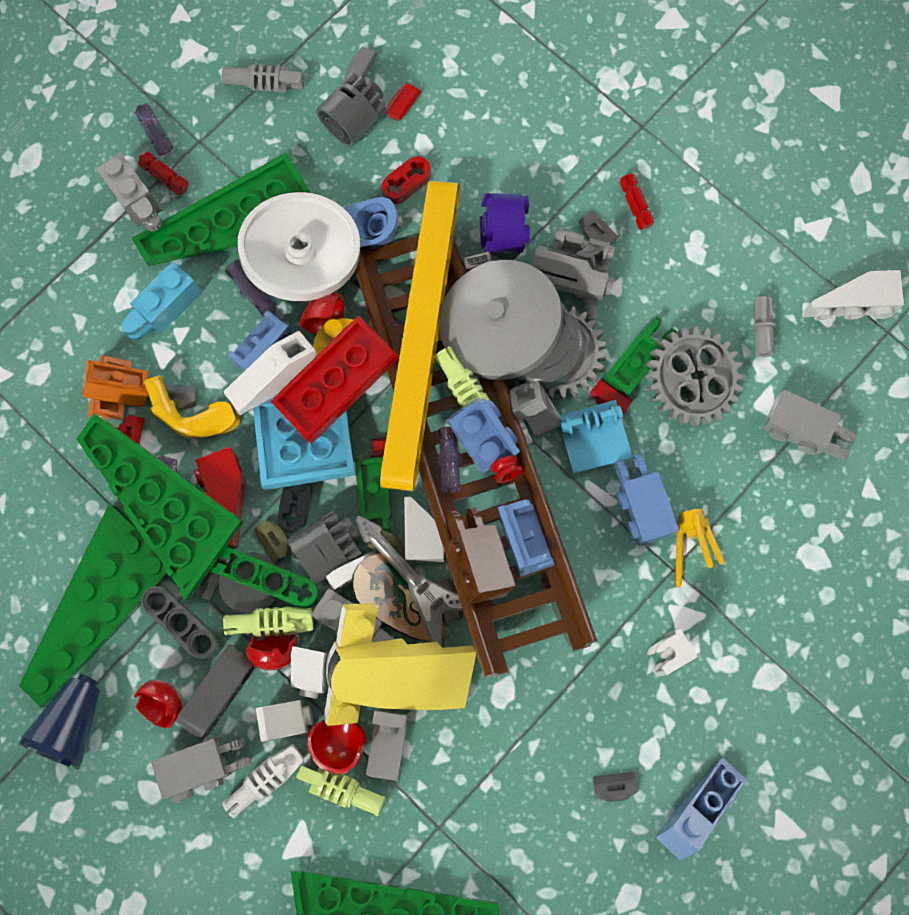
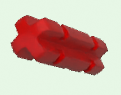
(163, 173)
(636, 201)

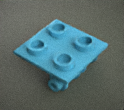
(595, 436)

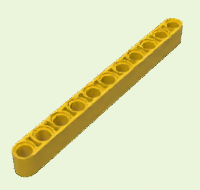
(420, 338)

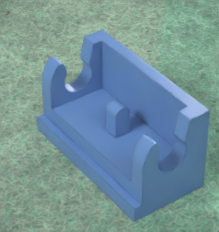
(258, 341)
(525, 537)

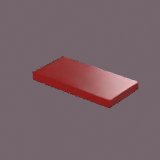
(335, 379)

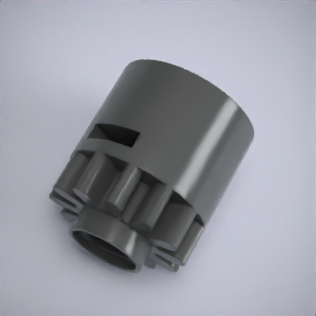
(352, 109)
(326, 546)

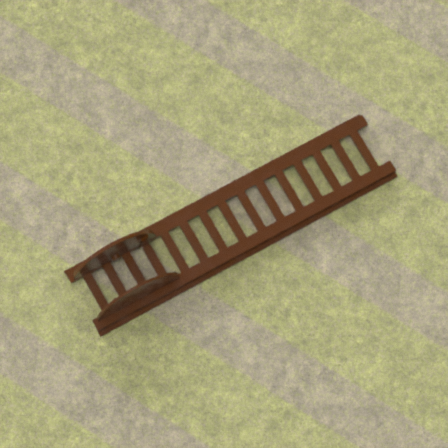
(558, 580)

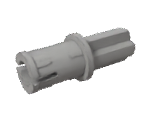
(763, 326)

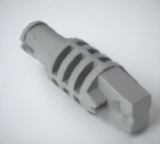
(263, 78)

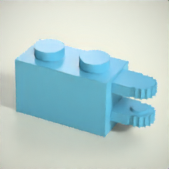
(160, 302)

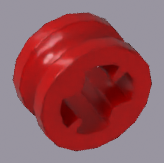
(506, 469)

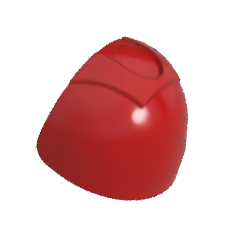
(321, 311)
(336, 746)

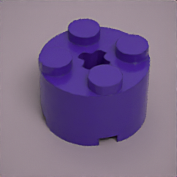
(504, 224)

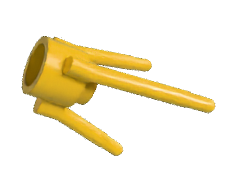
(695, 526)

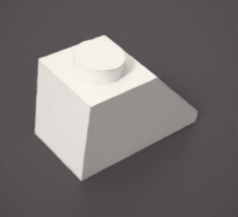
(421, 535)
(308, 672)
(283, 720)

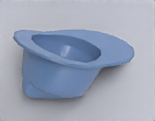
(375, 220)

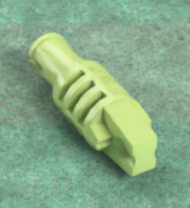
(459, 379)
(270, 621)
(341, 790)

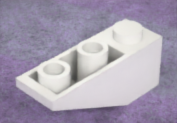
(869, 294)
(270, 372)

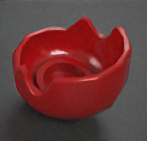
(272, 651)
(158, 703)

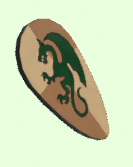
(382, 585)

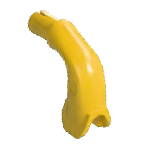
(218, 419)

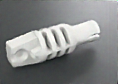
(264, 779)

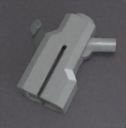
(576, 274)

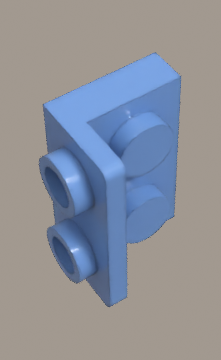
(483, 433)

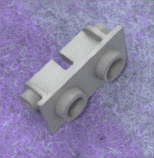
(573, 242)

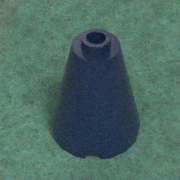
(65, 723)

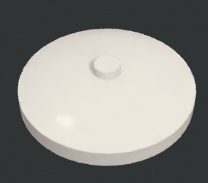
(299, 246)

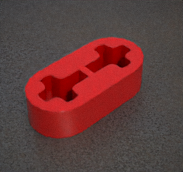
(403, 177)

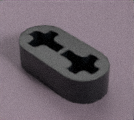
(302, 507)

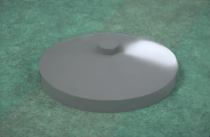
(501, 319)

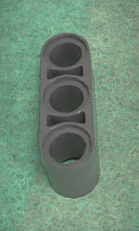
(167, 617)
(215, 693)

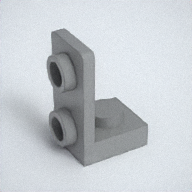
(535, 406)
(386, 745)

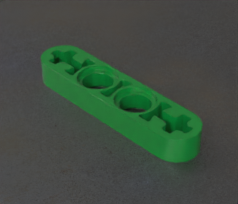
(260, 576)

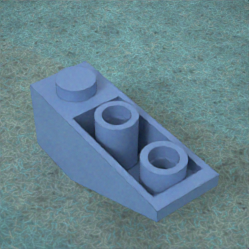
(701, 810)

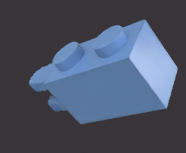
(645, 503)

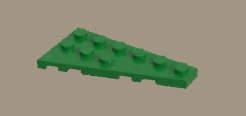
(217, 218)
(168, 510)
(95, 604)
(344, 896)

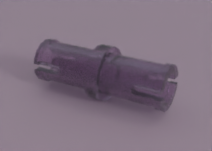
(248, 290)
(449, 461)

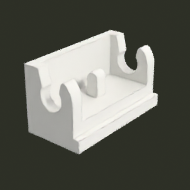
(675, 651)

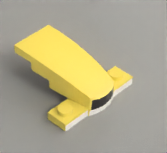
(390, 671)

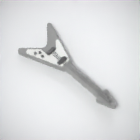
(428, 596)

